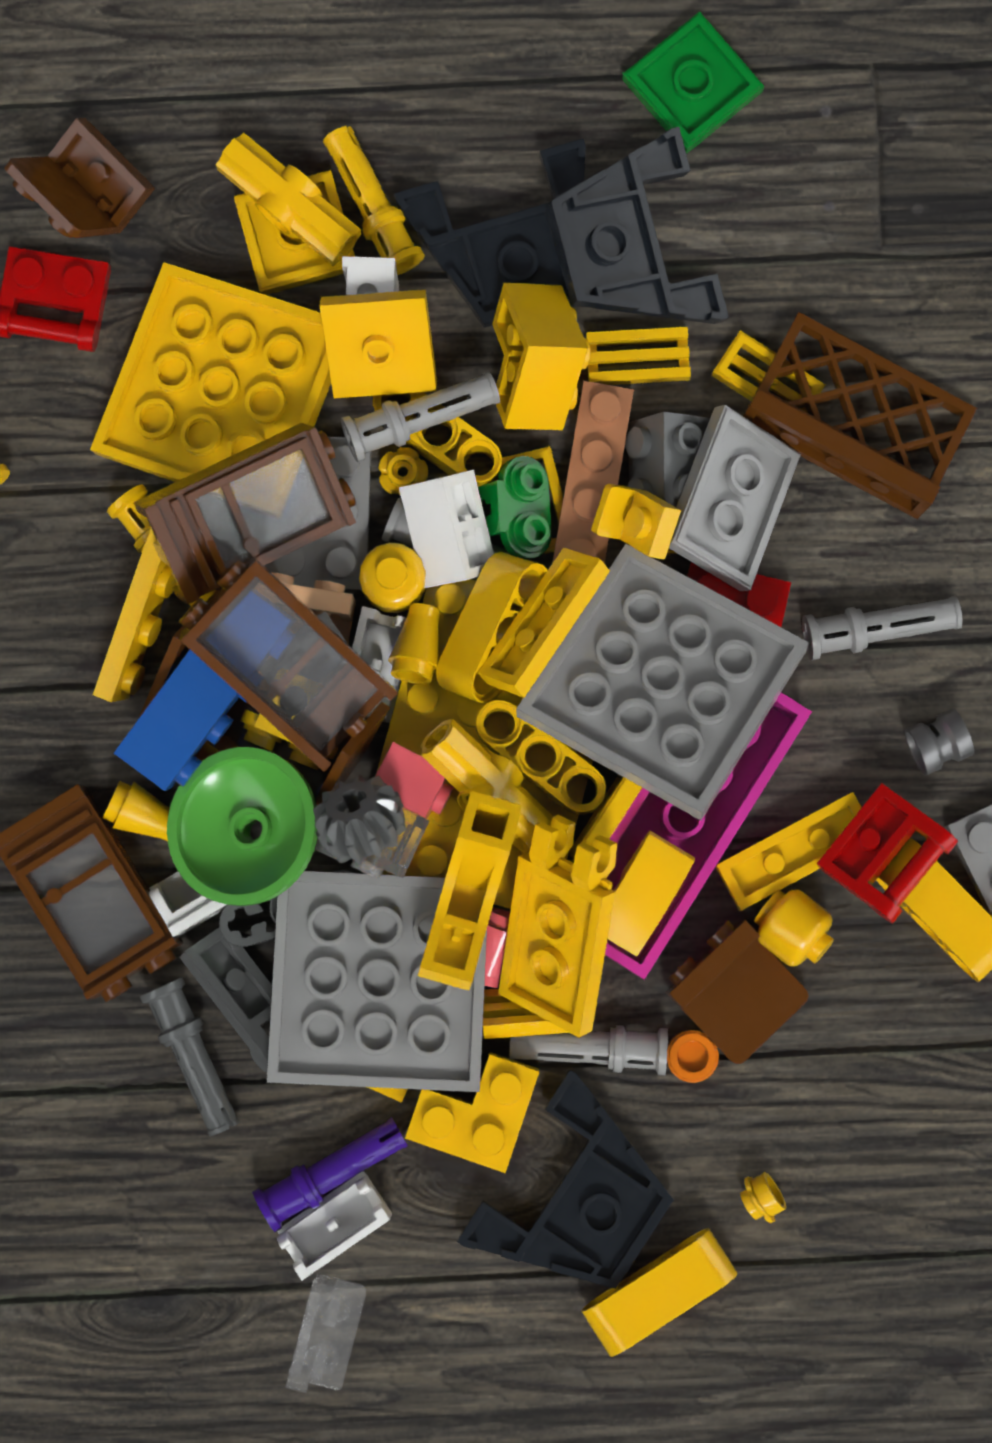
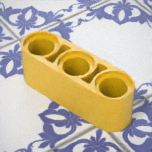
(462, 444)
(489, 611)
(553, 781)
(946, 914)
(659, 1292)

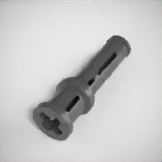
(181, 1033)

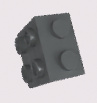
(663, 452)

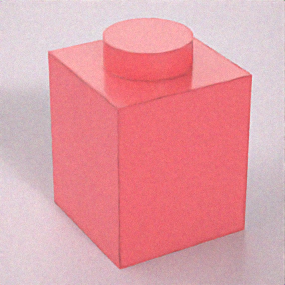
(415, 780)

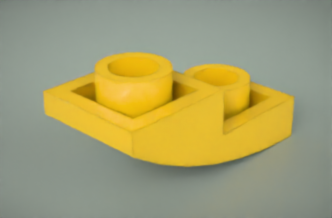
(646, 891)

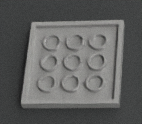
(663, 681)
(352, 992)

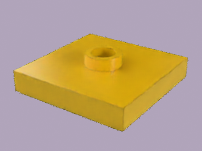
(379, 343)

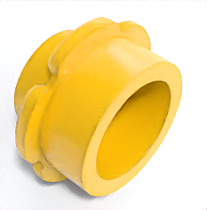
(392, 462)
(762, 1197)

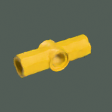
(288, 199)
(472, 768)

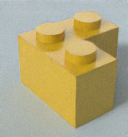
(540, 356)
(480, 1128)

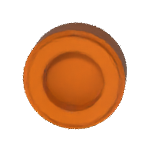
(692, 1056)

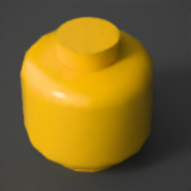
(392, 577)
(794, 927)

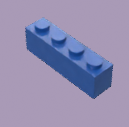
(179, 723)

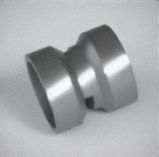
(939, 741)

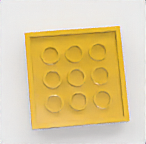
(211, 376)

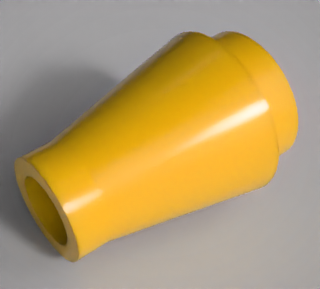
(417, 646)
(137, 811)

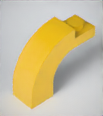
(470, 890)

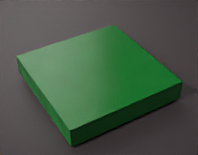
(693, 81)

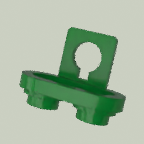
(520, 507)

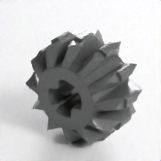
(359, 819)

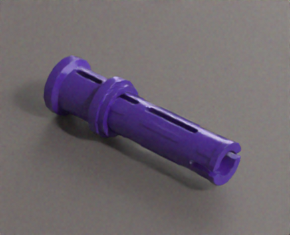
(307, 1185)

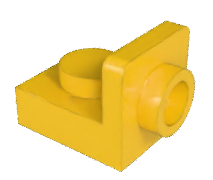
(636, 519)

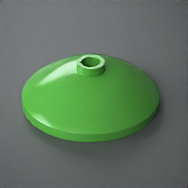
(214, 819)

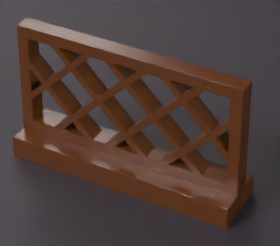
(846, 454)

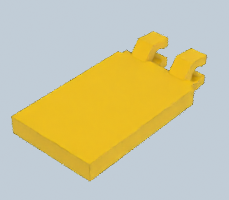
(559, 927)

